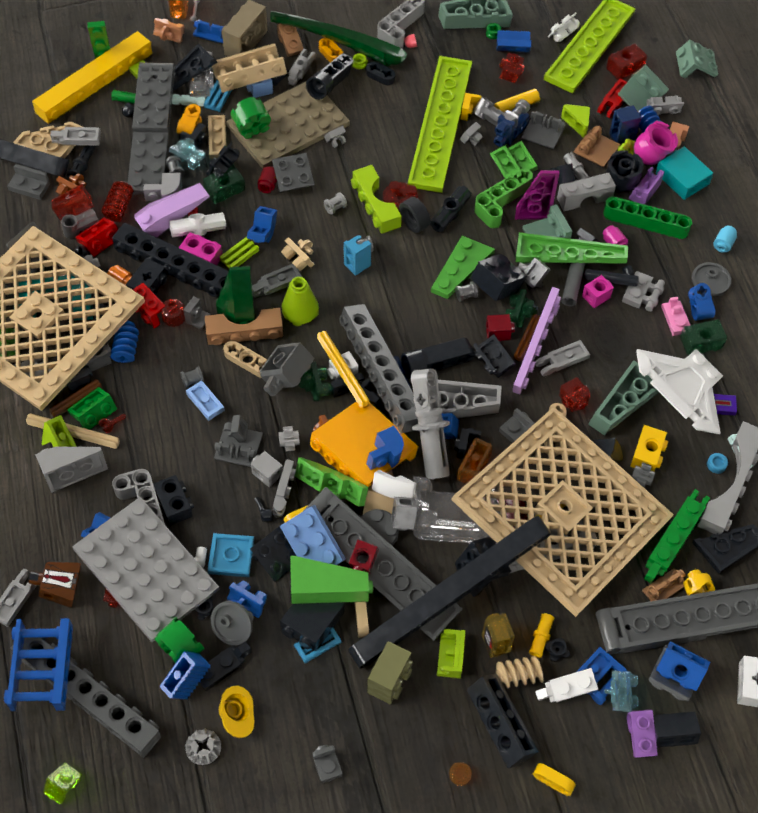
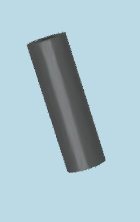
(573, 284)

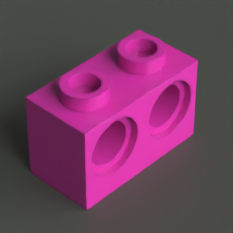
(202, 248)

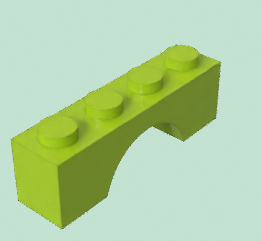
(384, 215)

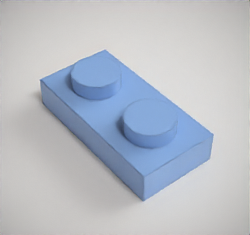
(205, 400)

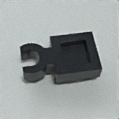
(340, 388)

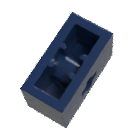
(625, 124)

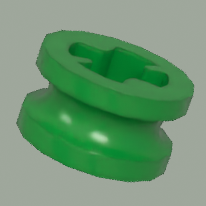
(492, 29)

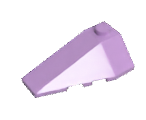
(156, 215)

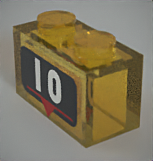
(497, 634)

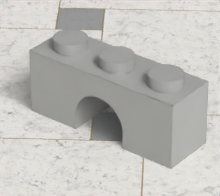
(573, 193)

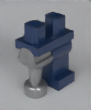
(512, 123)

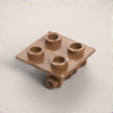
(596, 147)

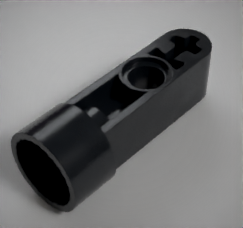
(330, 76)
(438, 356)

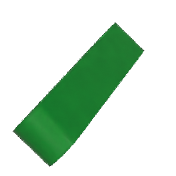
(647, 217)

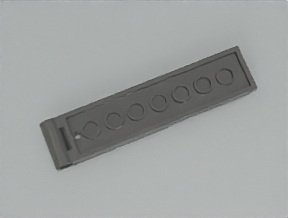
(151, 124)
(391, 571)
(678, 619)

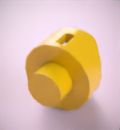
(696, 583)

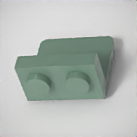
(693, 57)

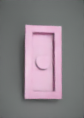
(675, 316)

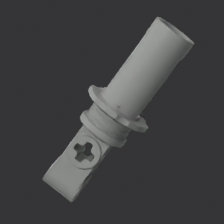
(430, 423)

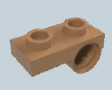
(290, 39)

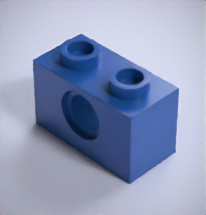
(695, 665)

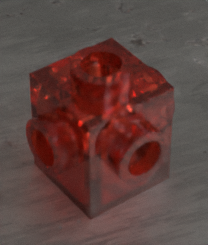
(511, 67)
(574, 395)

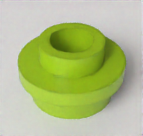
(360, 61)

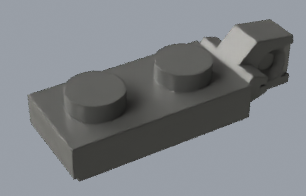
(275, 280)

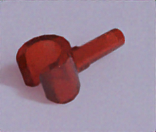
(109, 427)

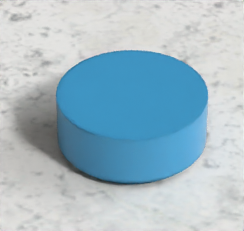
(717, 463)

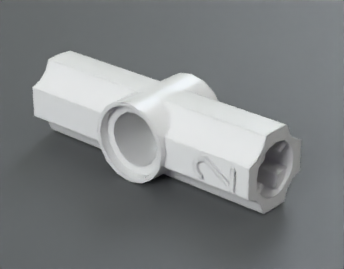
(197, 224)

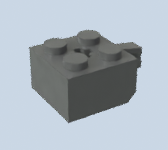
(285, 367)

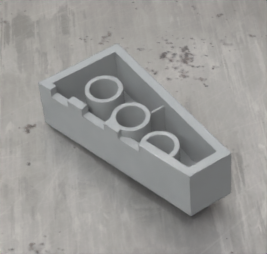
(468, 399)

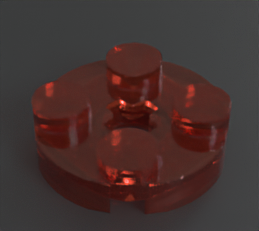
(396, 189)

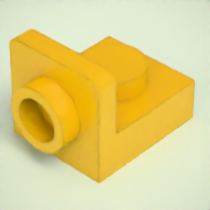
(469, 103)

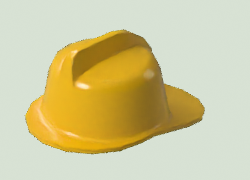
(237, 711)

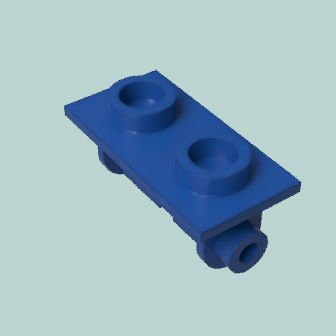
(208, 32)

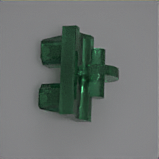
(523, 308)
(312, 382)

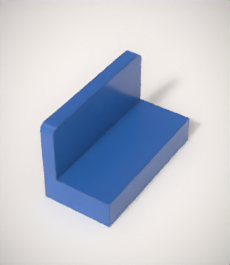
(513, 41)

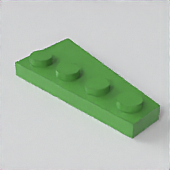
(460, 266)

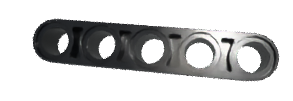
(33, 158)

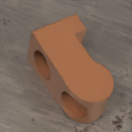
(681, 131)

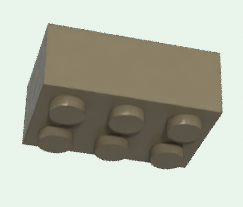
(245, 29)

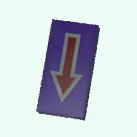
(725, 404)

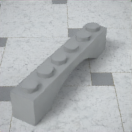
(717, 512)

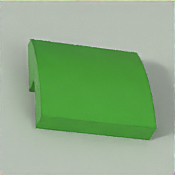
(513, 159)

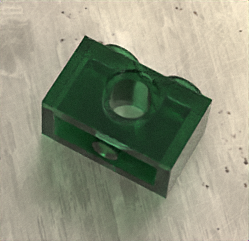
(224, 186)
(703, 337)

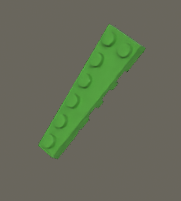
(567, 250)

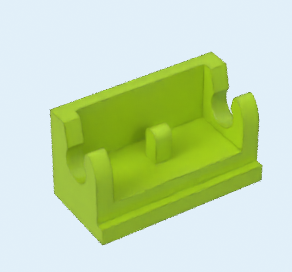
(451, 653)

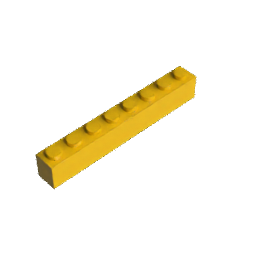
(92, 77)

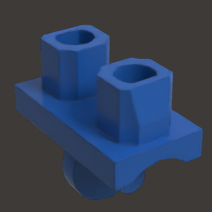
(241, 594)

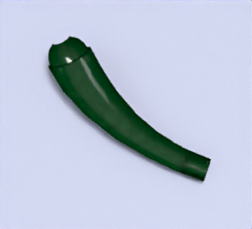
(367, 45)

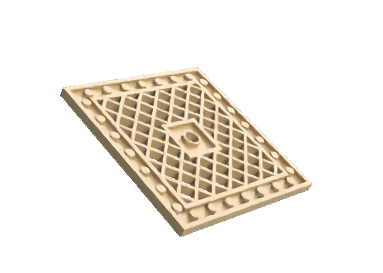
(38, 244)
(557, 428)

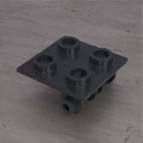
(226, 159)
(274, 554)

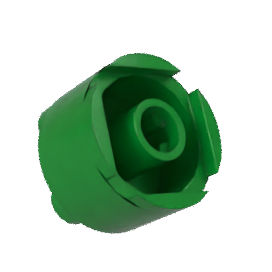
(251, 117)
(176, 639)

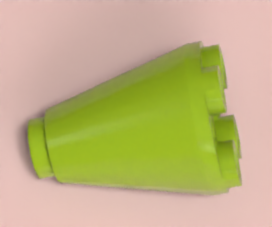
(299, 302)

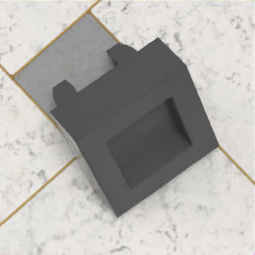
(237, 428)

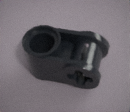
(566, 173)

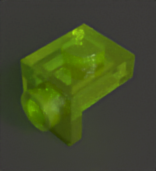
(61, 782)

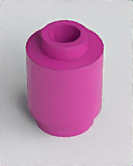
(614, 236)

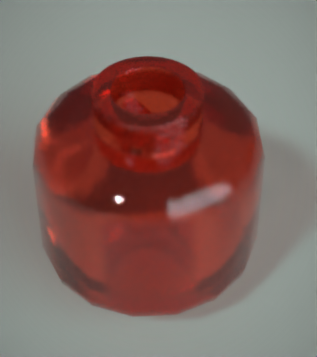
(173, 312)

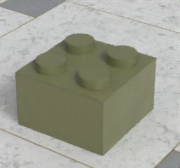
(389, 672)

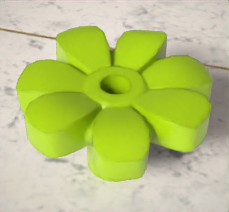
(628, 146)

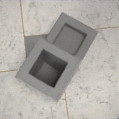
(170, 184)

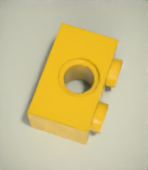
(650, 439)

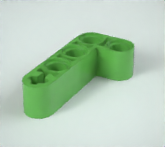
(490, 202)

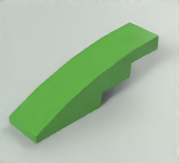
(341, 485)

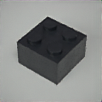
(498, 277)

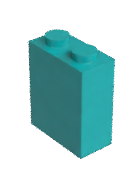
(684, 173)

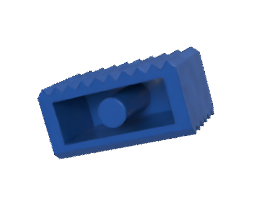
(185, 675)

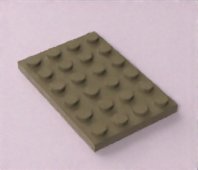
(294, 125)

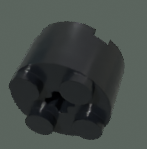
(625, 170)

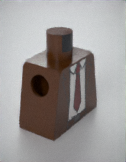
(57, 582)

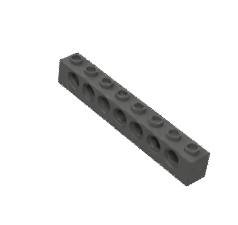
(380, 366)
(140, 742)

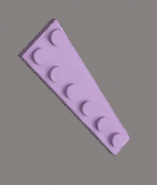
(551, 308)

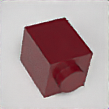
(500, 326)

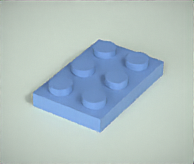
(312, 538)

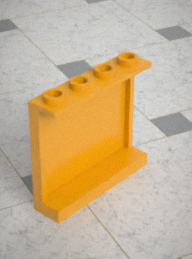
(351, 437)

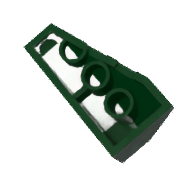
(236, 296)

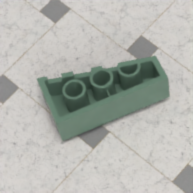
(474, 13)
(624, 399)

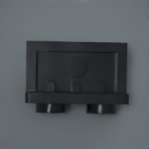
(495, 356)

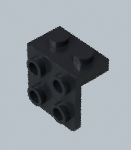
(473, 551)

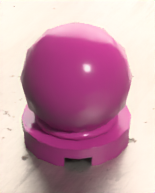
(655, 143)

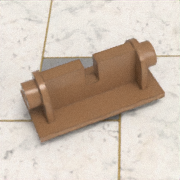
(665, 585)

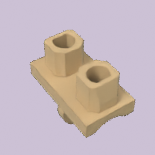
(302, 259)

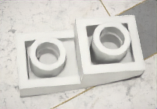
(391, 486)

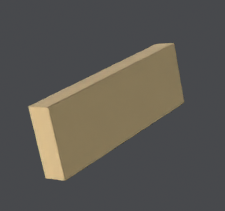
(217, 134)

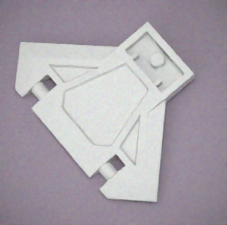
(685, 385)

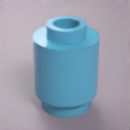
(725, 239)

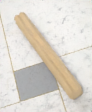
(78, 432)

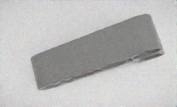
(392, 26)
(136, 489)

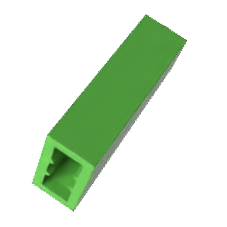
(327, 583)

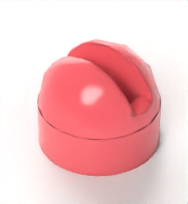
(410, 41)

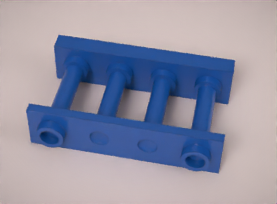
(59, 675)

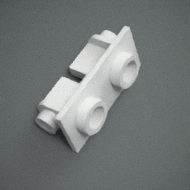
(568, 23)

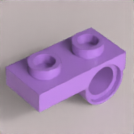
(642, 733)

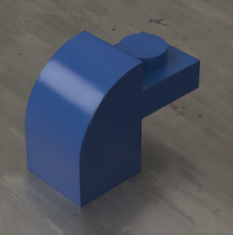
(263, 225)
(389, 449)

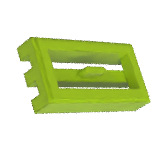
(237, 251)

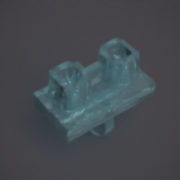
(188, 152)
(622, 691)

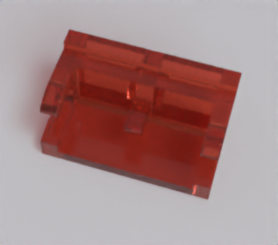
(72, 202)

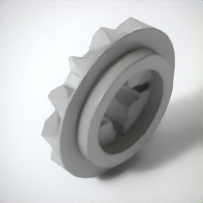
(204, 756)

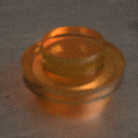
(460, 773)

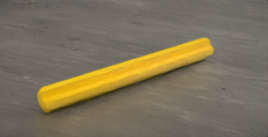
(343, 369)

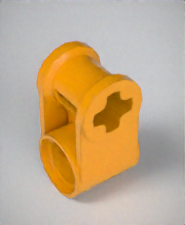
(189, 119)

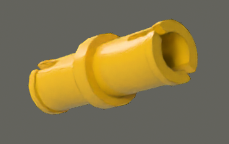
(541, 635)

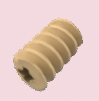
(519, 671)

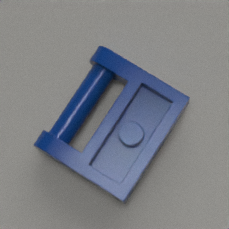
(601, 663)

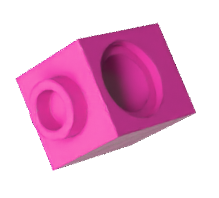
(597, 291)

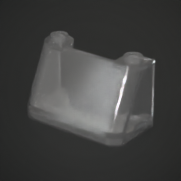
(441, 518)

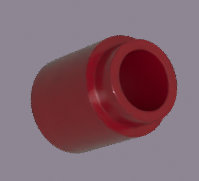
(267, 180)

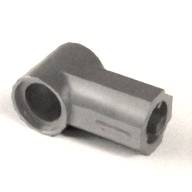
(486, 110)
(74, 224)

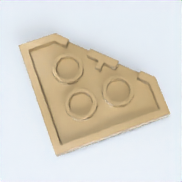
(42, 141)

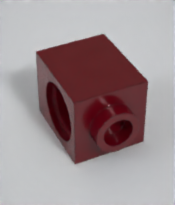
(363, 548)

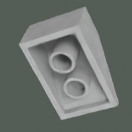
(70, 465)

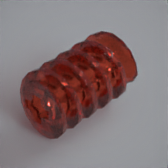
(117, 201)

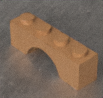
(265, 326)

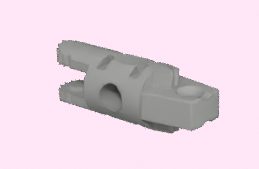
(300, 67)

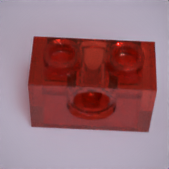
(626, 61)

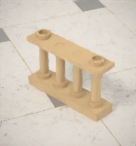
(248, 67)

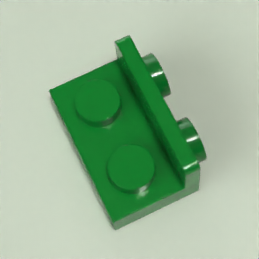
(93, 408)

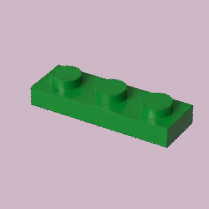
(98, 37)

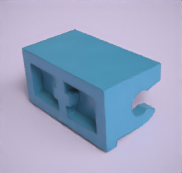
(357, 256)

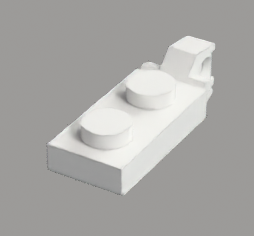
(568, 686)

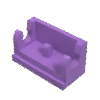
(647, 187)

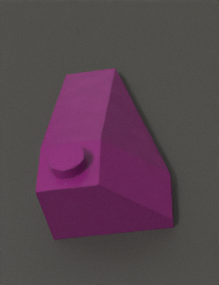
(538, 198)

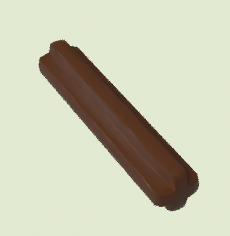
(526, 339)
(65, 404)

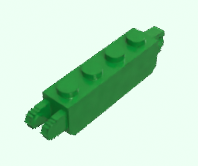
(675, 536)

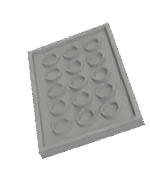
(145, 568)

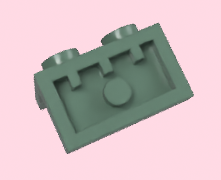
(642, 87)
(554, 225)

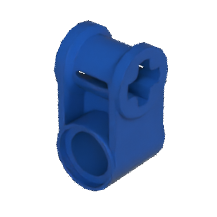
(701, 304)

